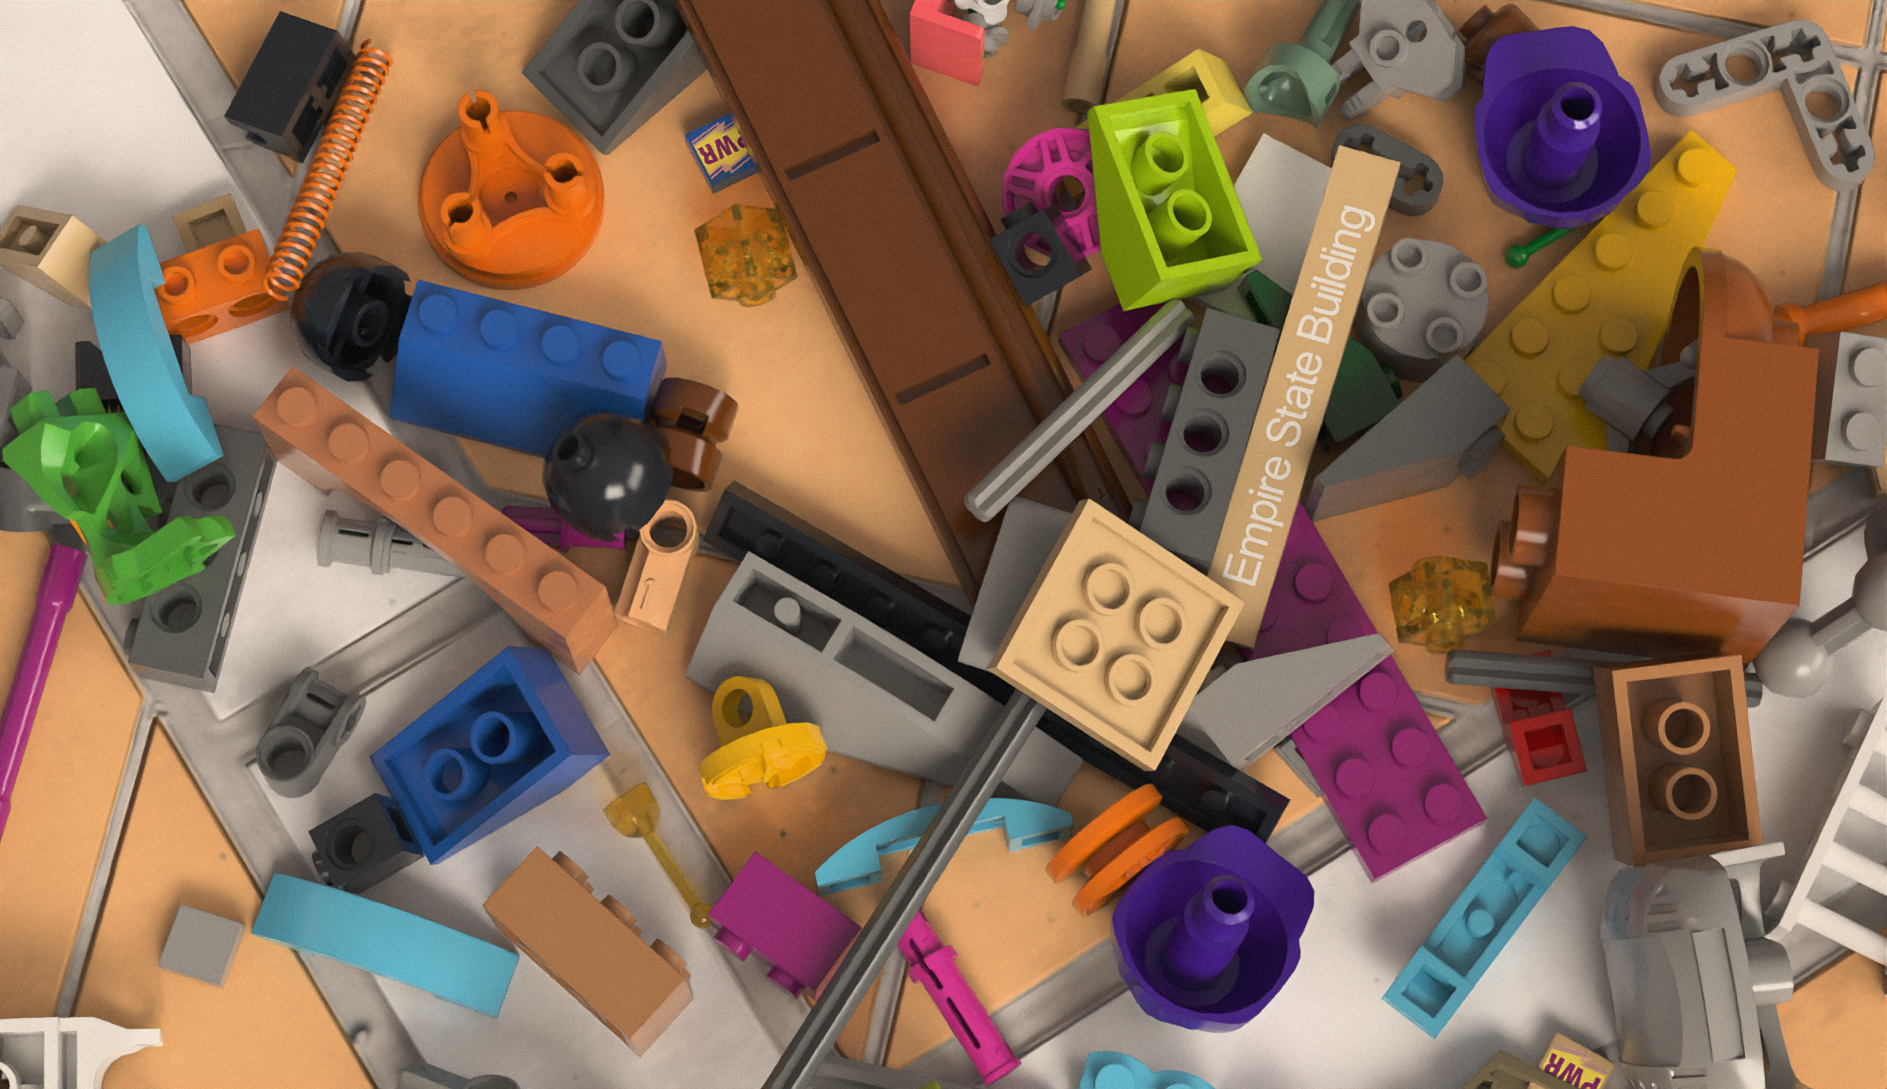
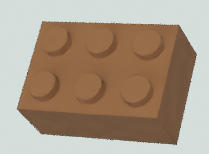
(1677, 756)
(591, 948)

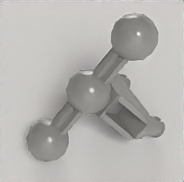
(1804, 651)

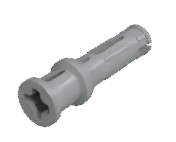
(377, 547)

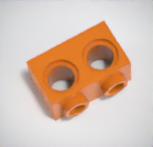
(218, 288)

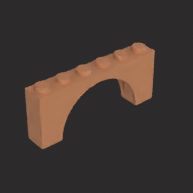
(347, 452)

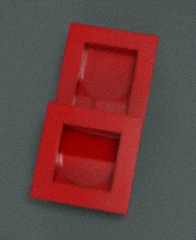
(1539, 733)

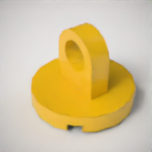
(761, 749)

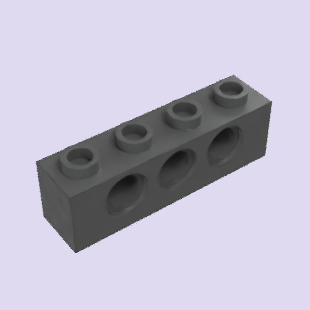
(1242, 356)
(196, 652)

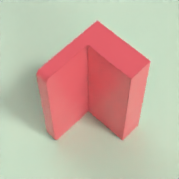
(946, 42)

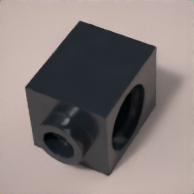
(1037, 280)
(390, 851)

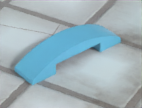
(142, 360)
(858, 861)
(1484, 918)
(386, 943)

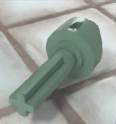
(1298, 77)

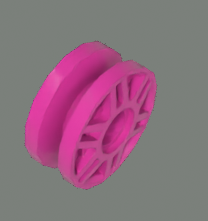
(1036, 174)

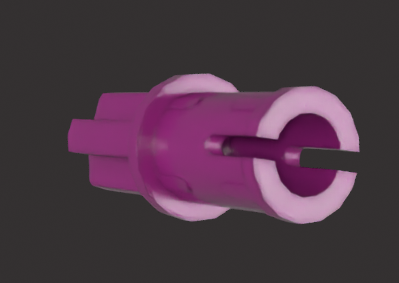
(555, 531)

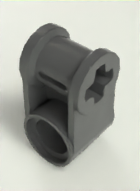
(313, 721)

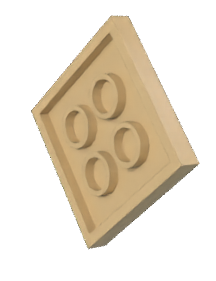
(1116, 635)

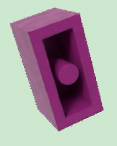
(782, 927)

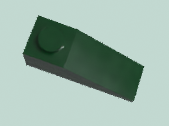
(1362, 387)

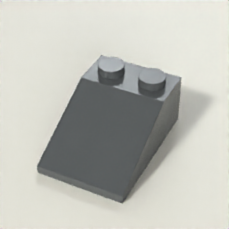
(615, 66)
(1418, 447)

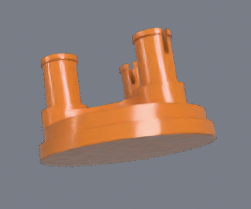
(510, 197)

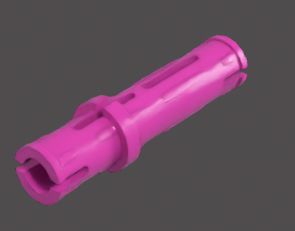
(957, 1002)

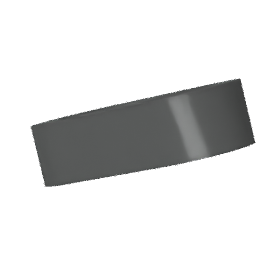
(1411, 163)

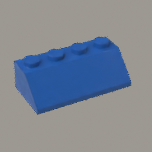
(514, 370)

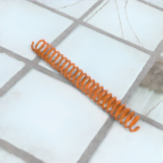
(315, 166)

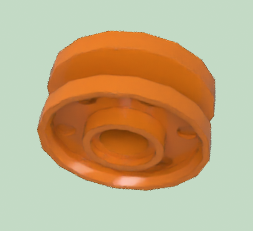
(1115, 849)

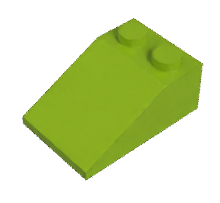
(1165, 201)

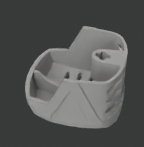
(1693, 978)

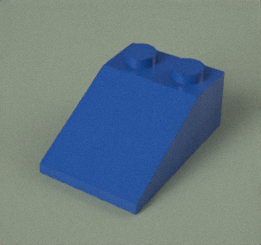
(489, 752)

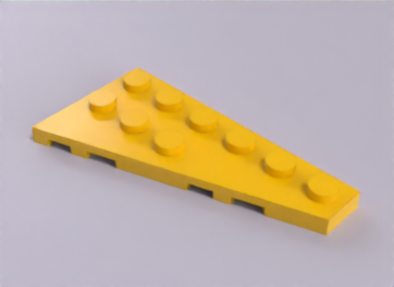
(1600, 301)

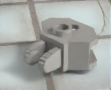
(1398, 59)

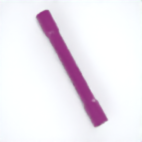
(52, 603)

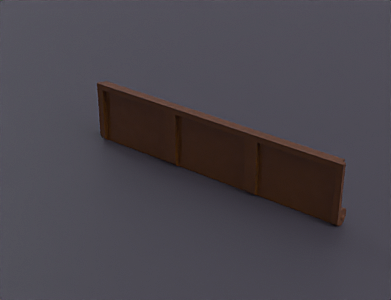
(898, 255)

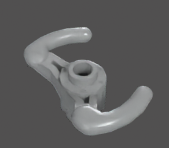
(1634, 399)

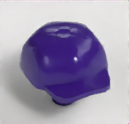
(1558, 128)
(1212, 931)

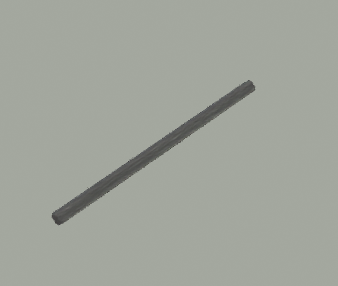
(906, 894)

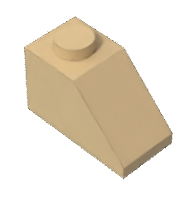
(50, 252)

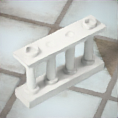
(1789, 900)

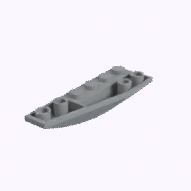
(862, 685)

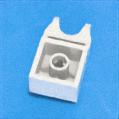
(65, 1050)

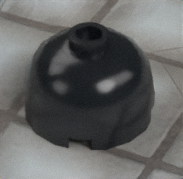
(350, 313)
(606, 473)

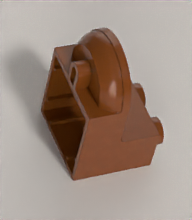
(1705, 531)

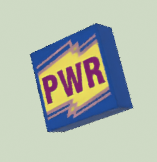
(720, 153)

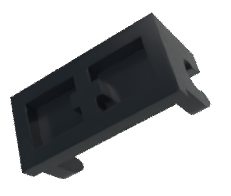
(291, 86)

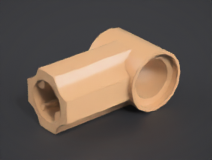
(657, 572)

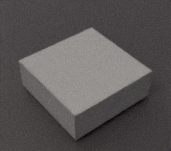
(201, 946)

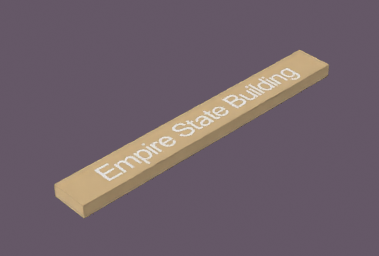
(1301, 384)

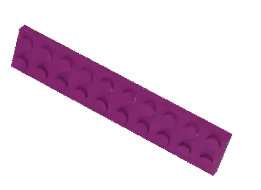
(1373, 743)

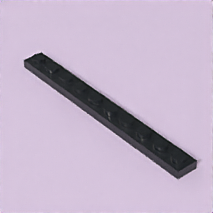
(1187, 777)

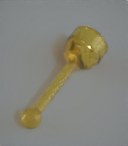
(637, 816)

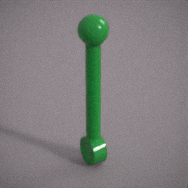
(1518, 255)

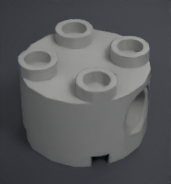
(1421, 307)

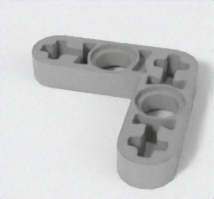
(1793, 78)

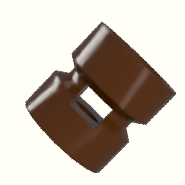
(693, 410)

